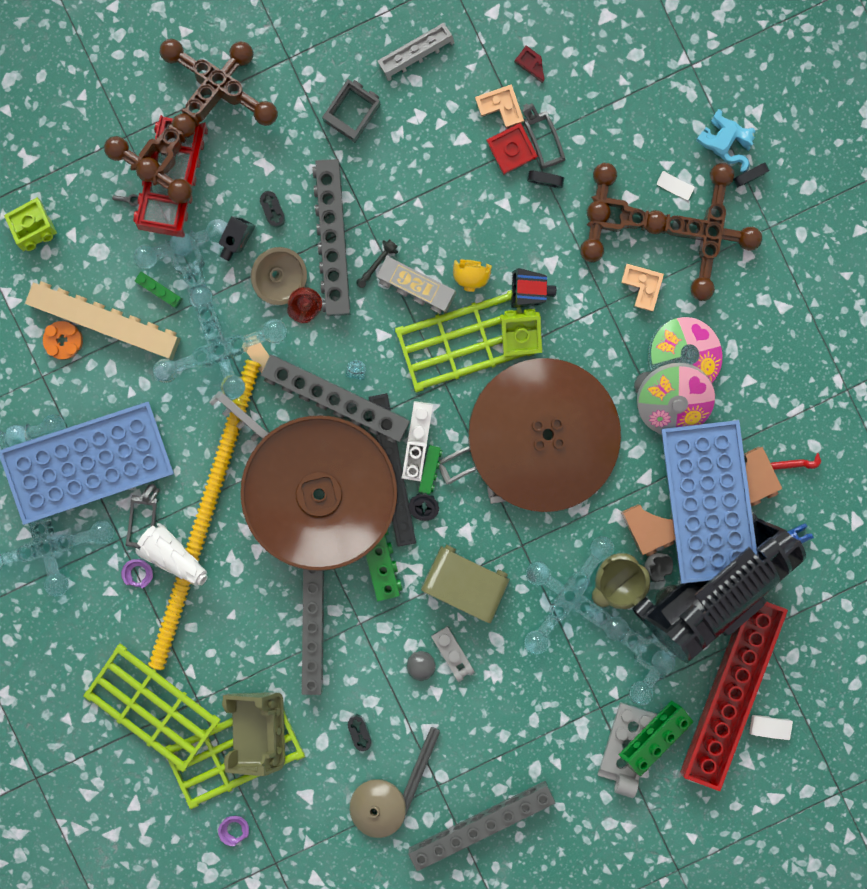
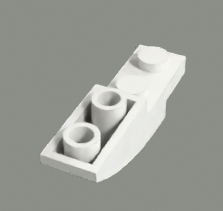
(417, 441)

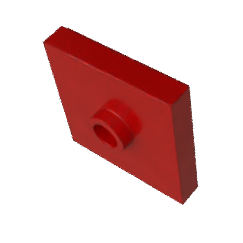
(512, 148)

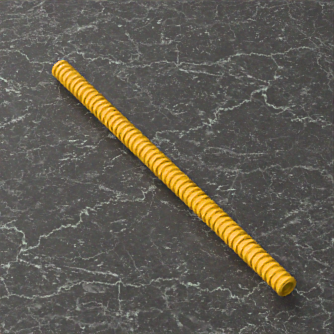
(203, 518)

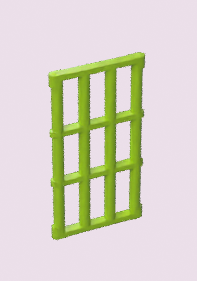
(444, 337)
(171, 711)
(220, 768)

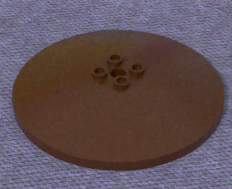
(510, 444)
(309, 457)

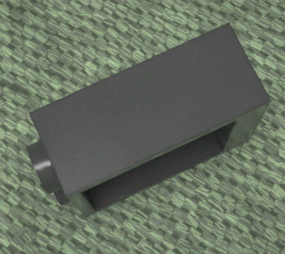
(340, 126)

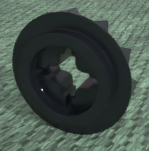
(417, 510)

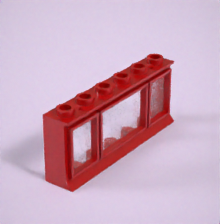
(156, 210)

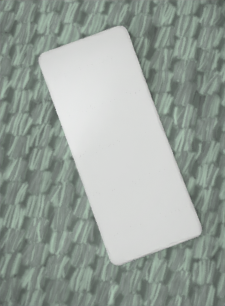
(675, 185)

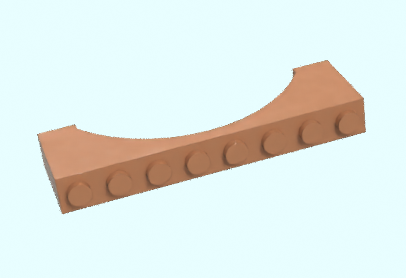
(653, 531)

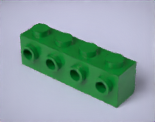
(383, 570)
(656, 738)

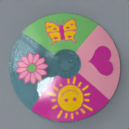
(686, 342)

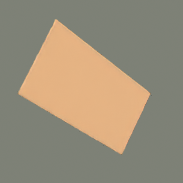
(258, 354)

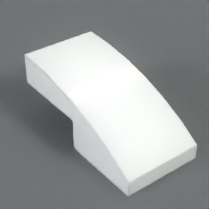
(771, 727)

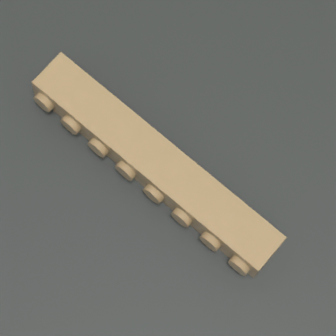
(103, 321)

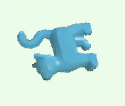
(725, 137)

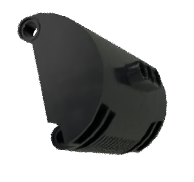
(704, 609)

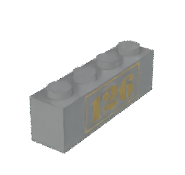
(416, 285)

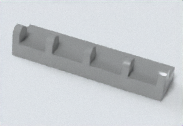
(415, 50)
(245, 419)

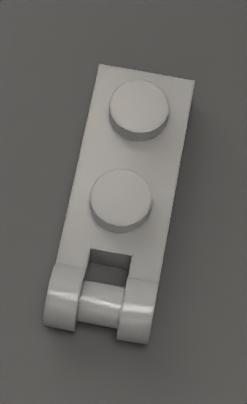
(452, 653)

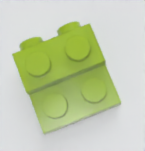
(30, 225)
(521, 332)

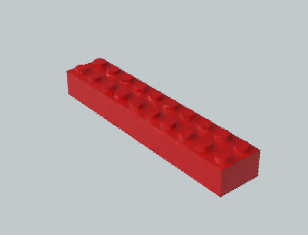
(732, 697)

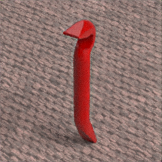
(797, 463)

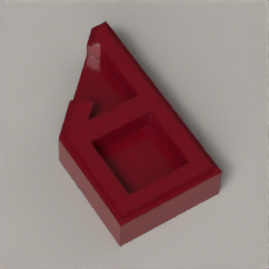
(531, 62)

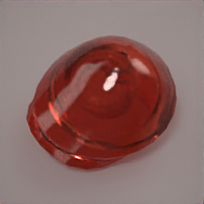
(304, 304)

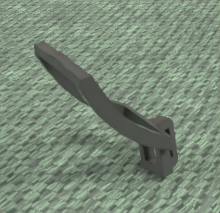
(532, 119)
(144, 499)

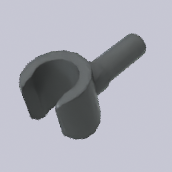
(126, 199)

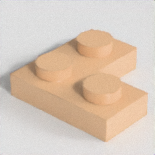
(503, 101)
(647, 282)

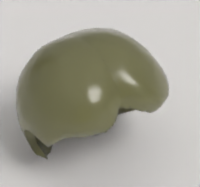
(620, 582)

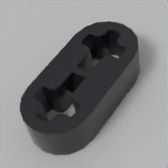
(751, 175)
(545, 179)
(276, 206)
(355, 734)

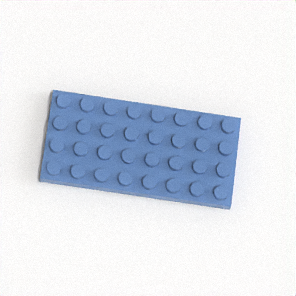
(85, 462)
(708, 497)

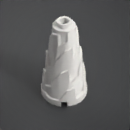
(166, 552)

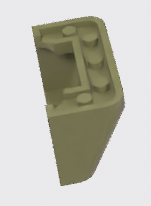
(465, 584)
(256, 733)

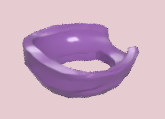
(127, 577)
(225, 837)

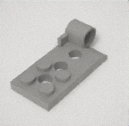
(625, 778)

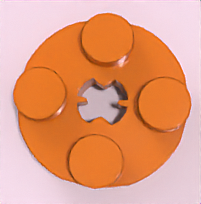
(54, 332)

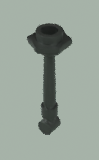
(389, 247)

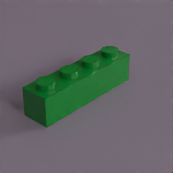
(158, 290)
(430, 467)

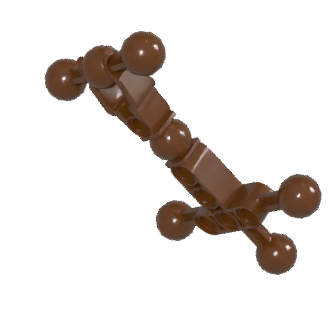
(185, 123)
(657, 222)

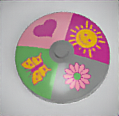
(675, 397)

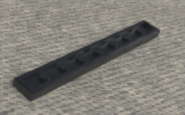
(402, 517)

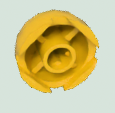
(471, 274)

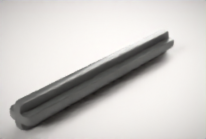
(420, 766)

